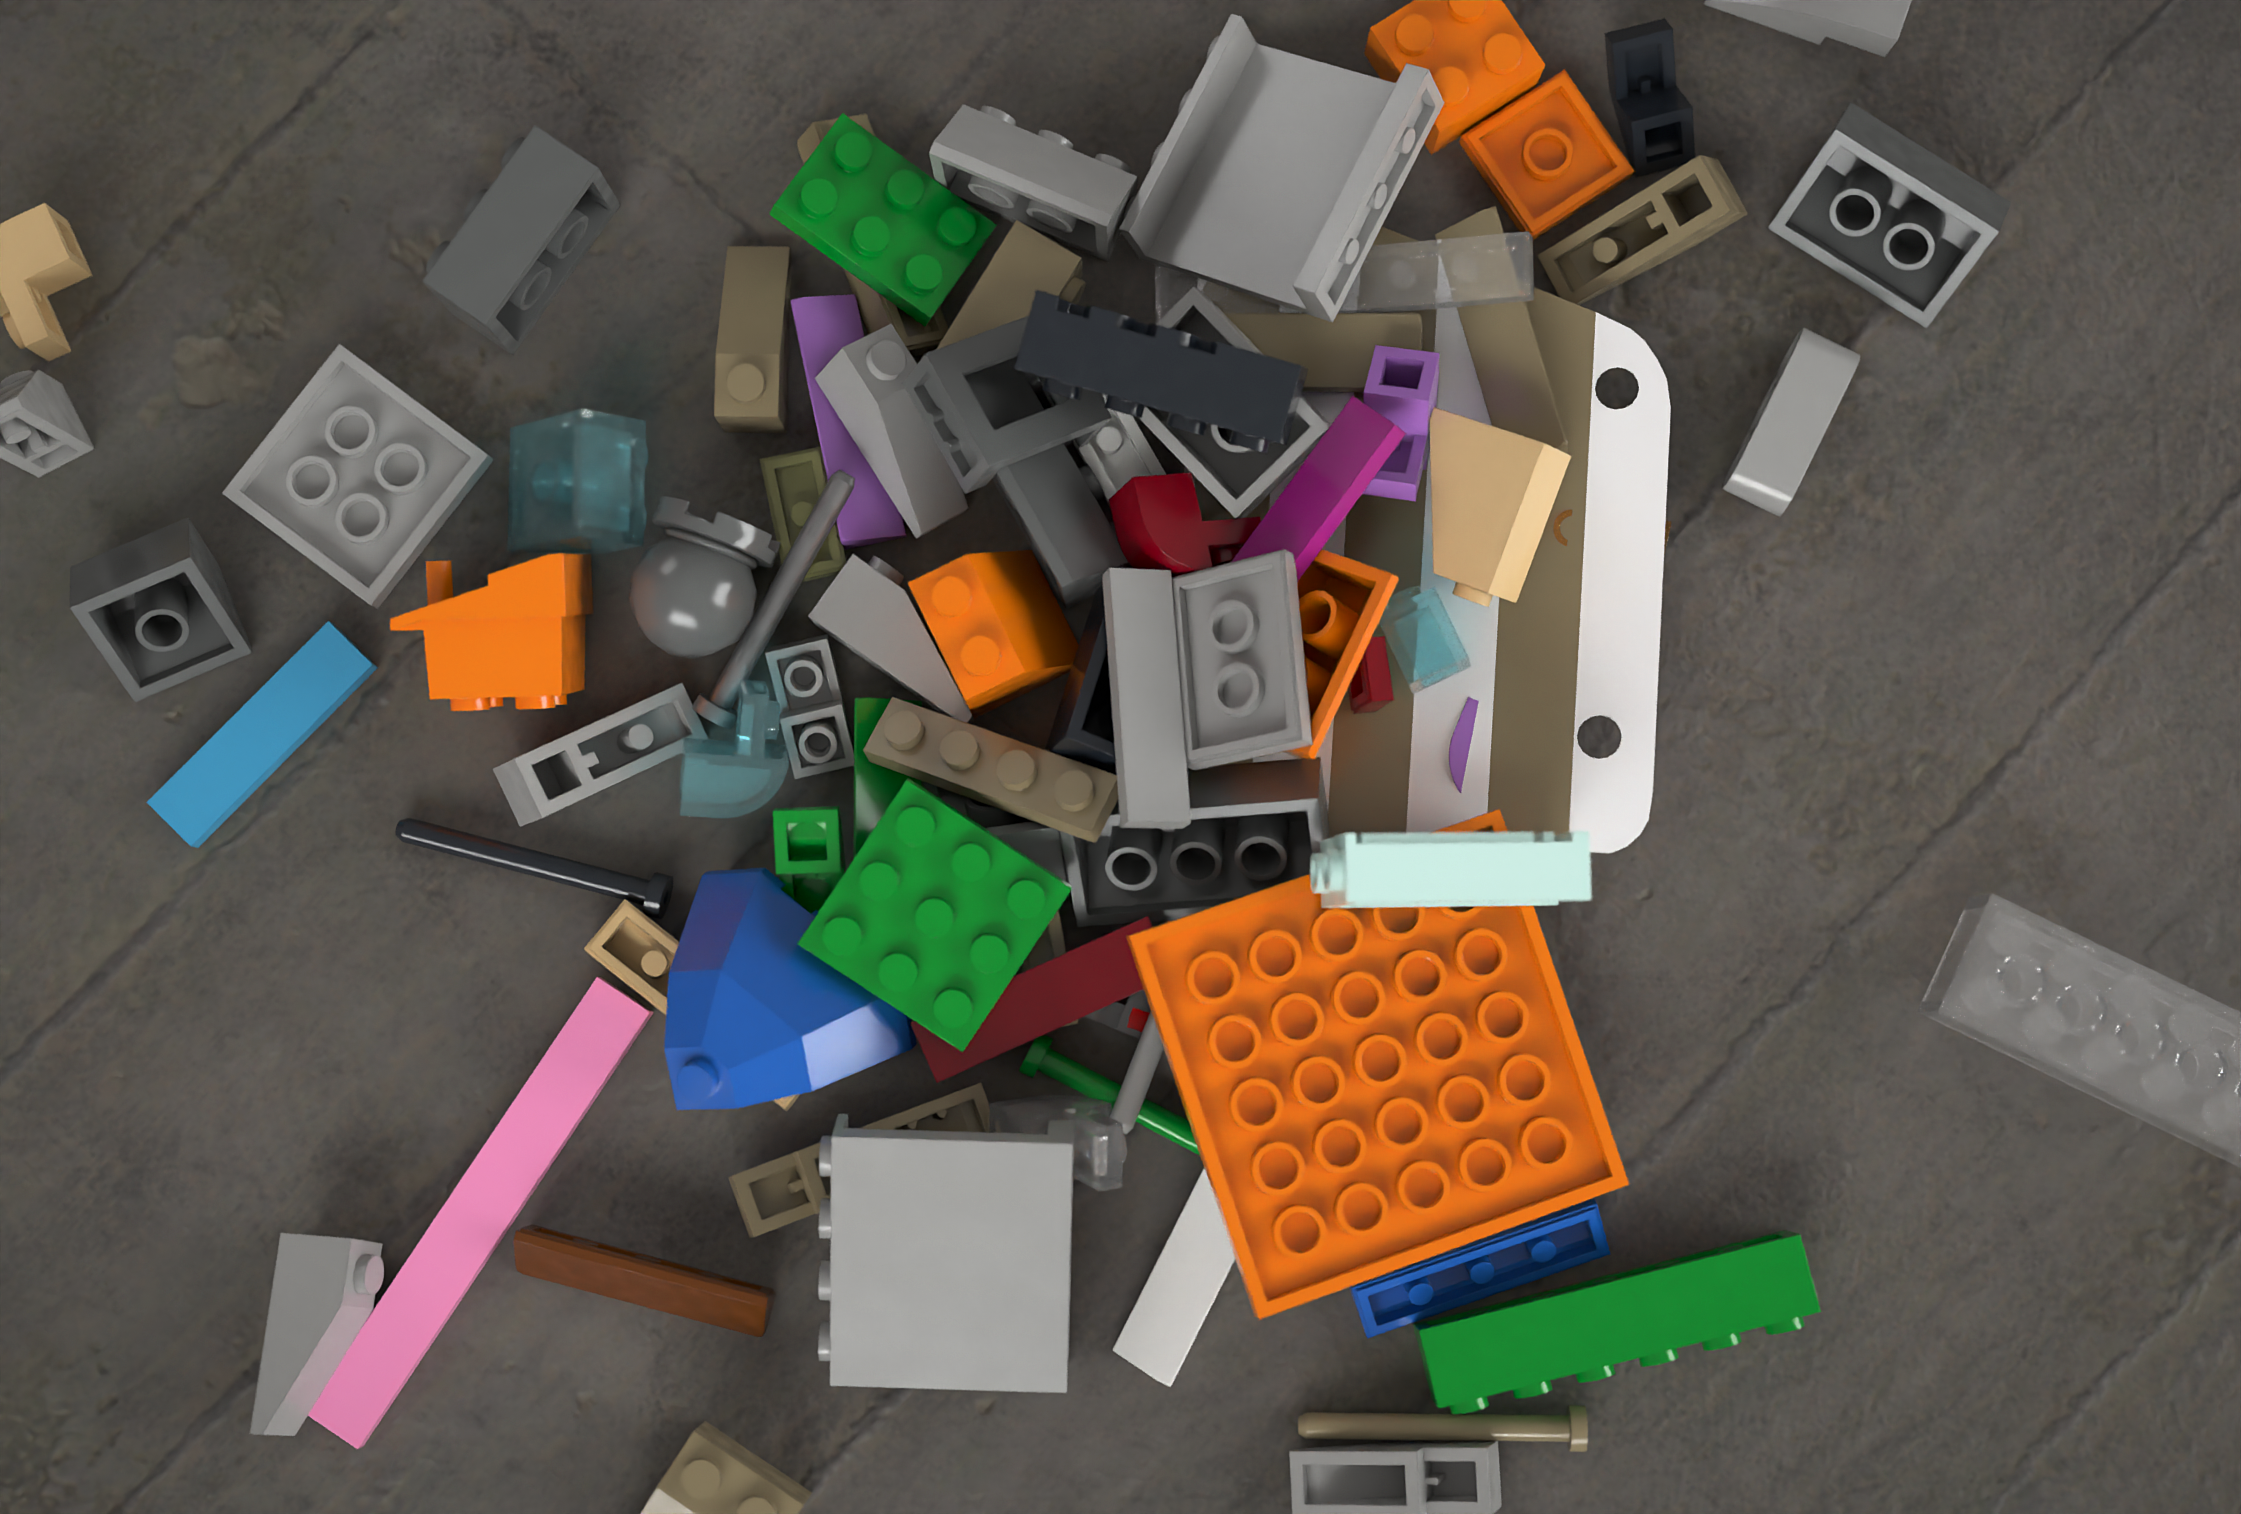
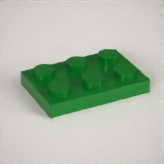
(882, 219)

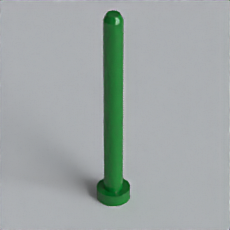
(1097, 1086)

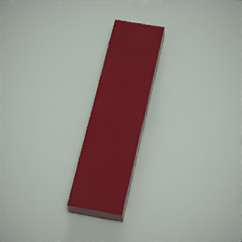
(1044, 1001)

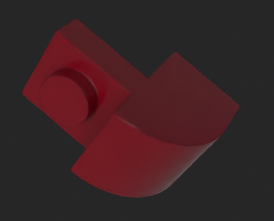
(1164, 530)

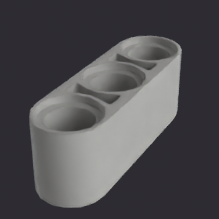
(1791, 422)

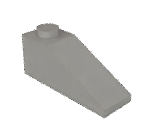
(874, 406)
(39, 424)
(879, 624)
(599, 755)
(315, 1312)

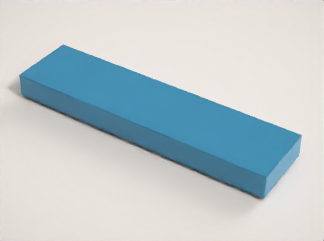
(262, 735)

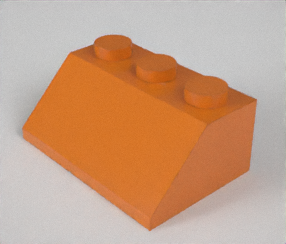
(1338, 617)

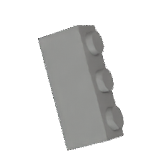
(1033, 179)

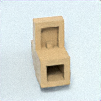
(36, 261)

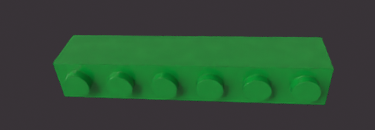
(1616, 1320)

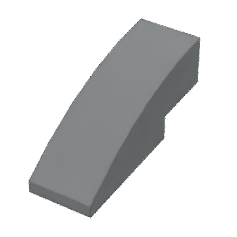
(1860, 23)
(1397, 1478)

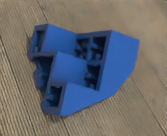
(759, 1012)

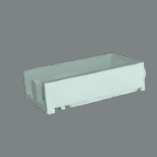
(1451, 869)

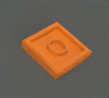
(1546, 155)

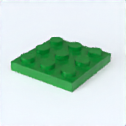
(935, 915)

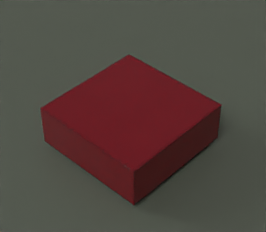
(1371, 682)

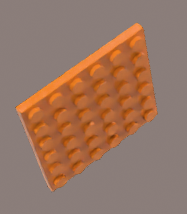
(1372, 1079)

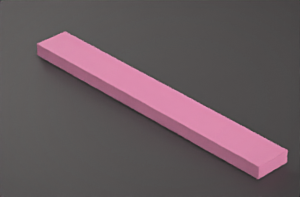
(479, 1212)

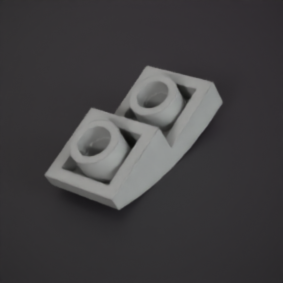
(811, 706)

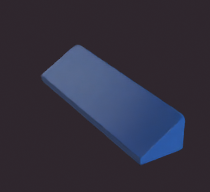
(1481, 1268)

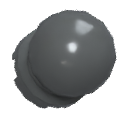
(698, 583)

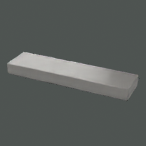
(1146, 699)

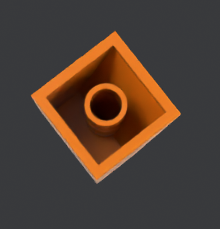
(996, 626)

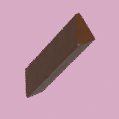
(643, 1280)

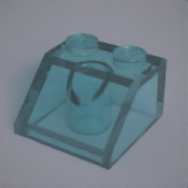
(577, 484)

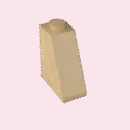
(1488, 504)

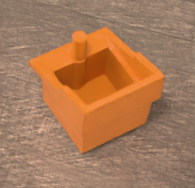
(506, 638)

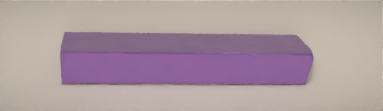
(822, 329)

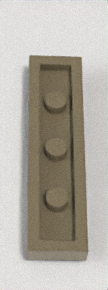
(993, 769)

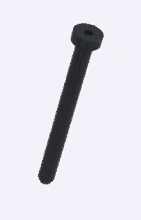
(652, 893)

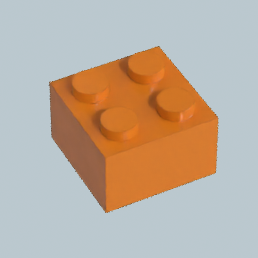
(1471, 52)

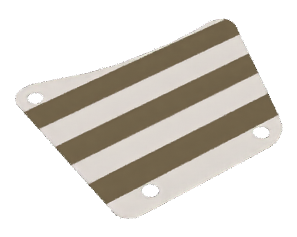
(1540, 667)

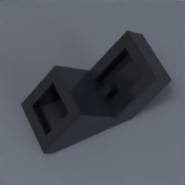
(1645, 97)

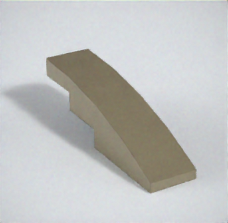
(792, 1184)

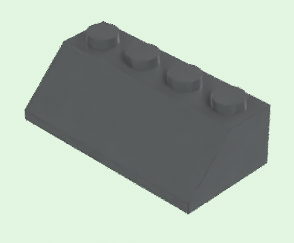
(1048, 492)
(1245, 834)

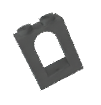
(963, 428)

